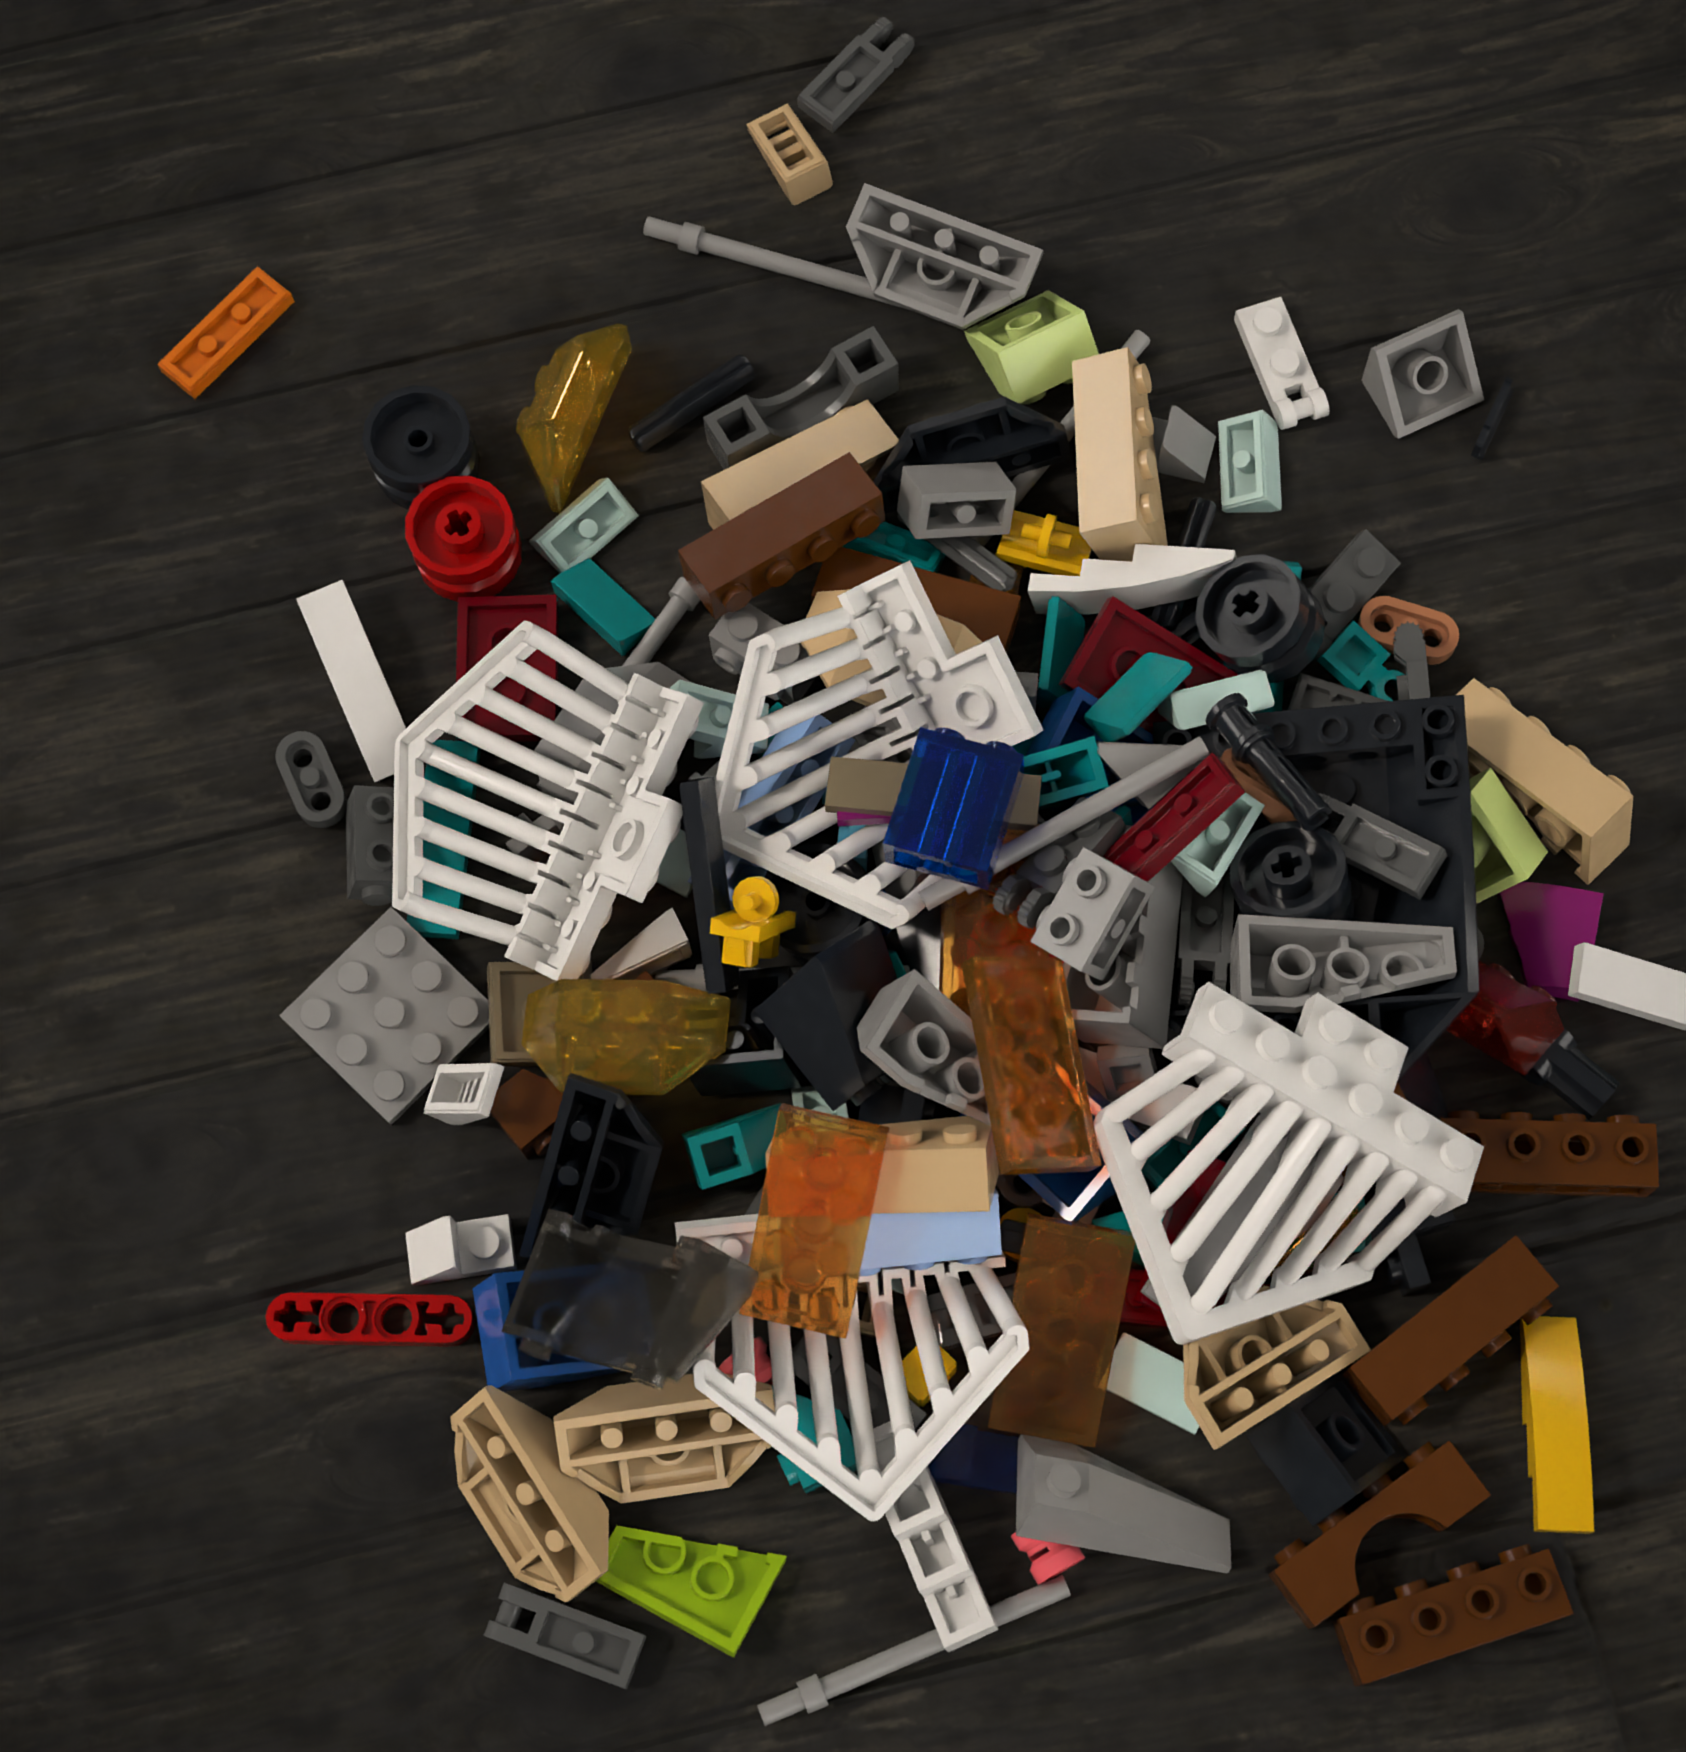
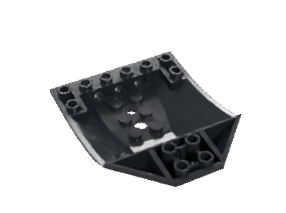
(1414, 771)

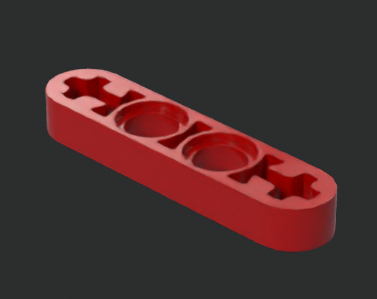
(370, 1325)

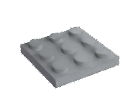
(389, 1015)

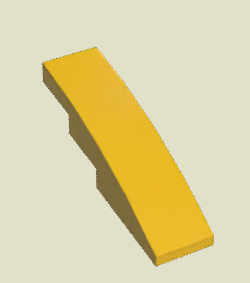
(1556, 1425)

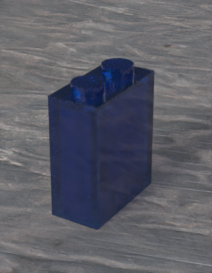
(954, 807)

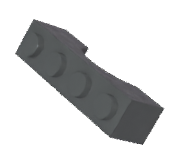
(849, 375)

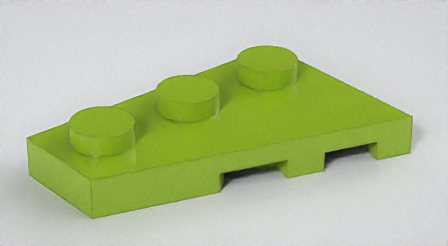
(692, 1584)

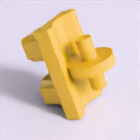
(1044, 544)
(752, 928)

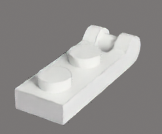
(1280, 362)

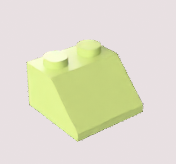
(1032, 346)
(1502, 838)

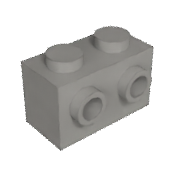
(956, 500)
(730, 643)
(1091, 913)

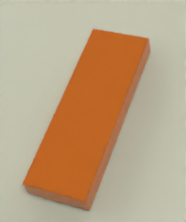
(226, 332)

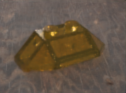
(570, 407)
(624, 1032)

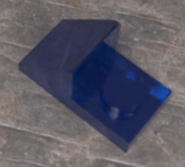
(978, 1460)

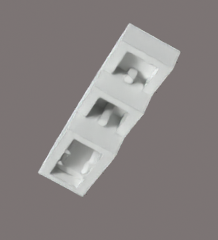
(1152, 579)
(354, 675)
(936, 1555)

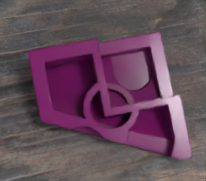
(1546, 927)

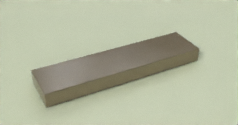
(875, 785)

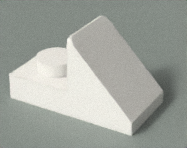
(460, 1249)

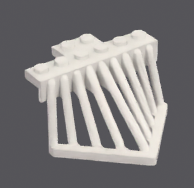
(923, 688)
(609, 835)
(1334, 1094)
(870, 1491)

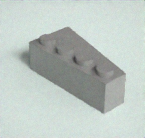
(1135, 995)

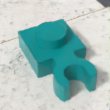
(1358, 660)

